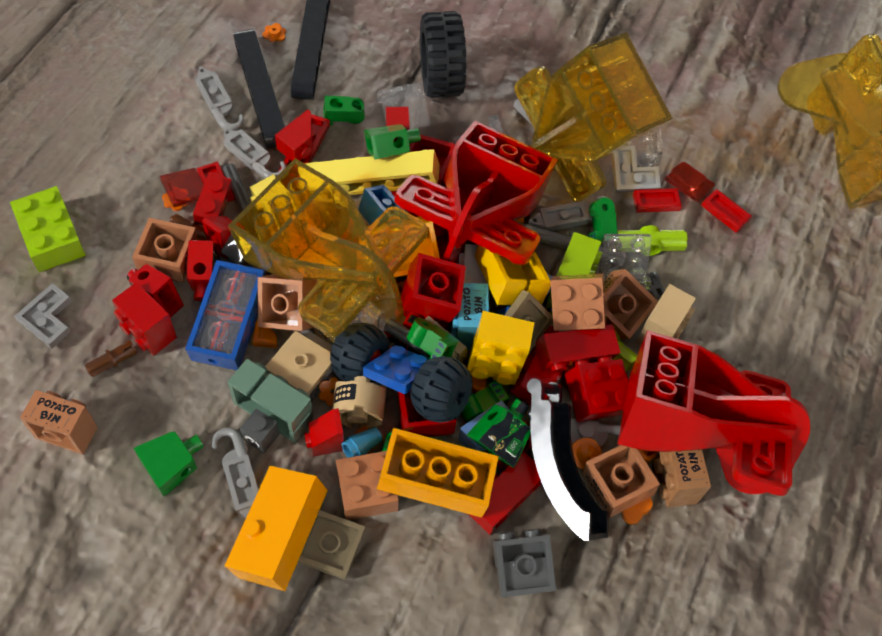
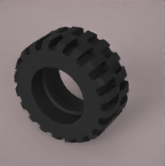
(443, 54)

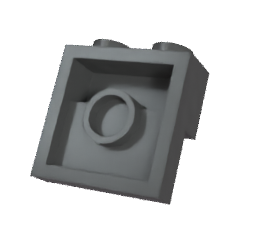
(524, 563)

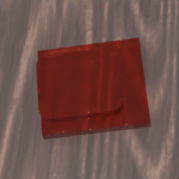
(689, 181)
(182, 186)

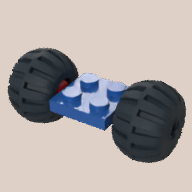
(437, 384)

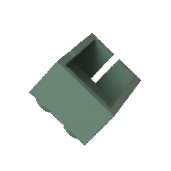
(255, 388)

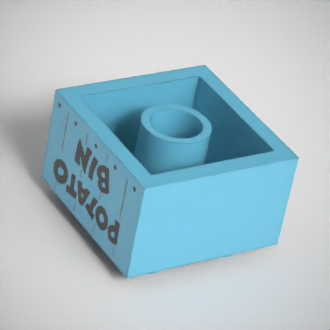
(467, 320)

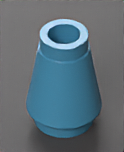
(361, 442)

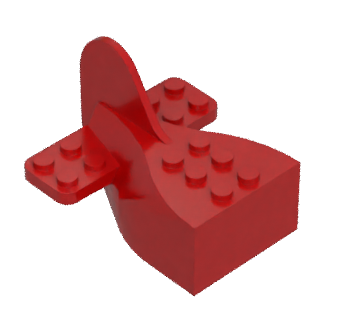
(488, 187)
(696, 400)

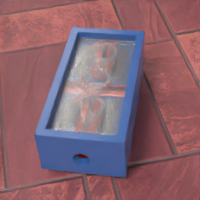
(225, 316)

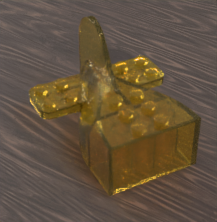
(845, 97)
(591, 110)
(313, 230)

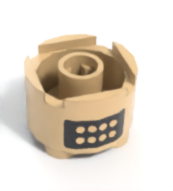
(360, 402)

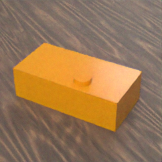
(438, 473)
(276, 528)

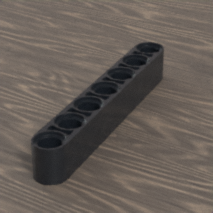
(310, 49)
(259, 85)

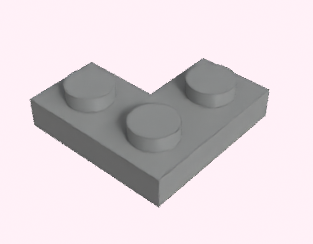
(629, 176)
(41, 313)

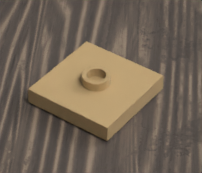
(300, 362)

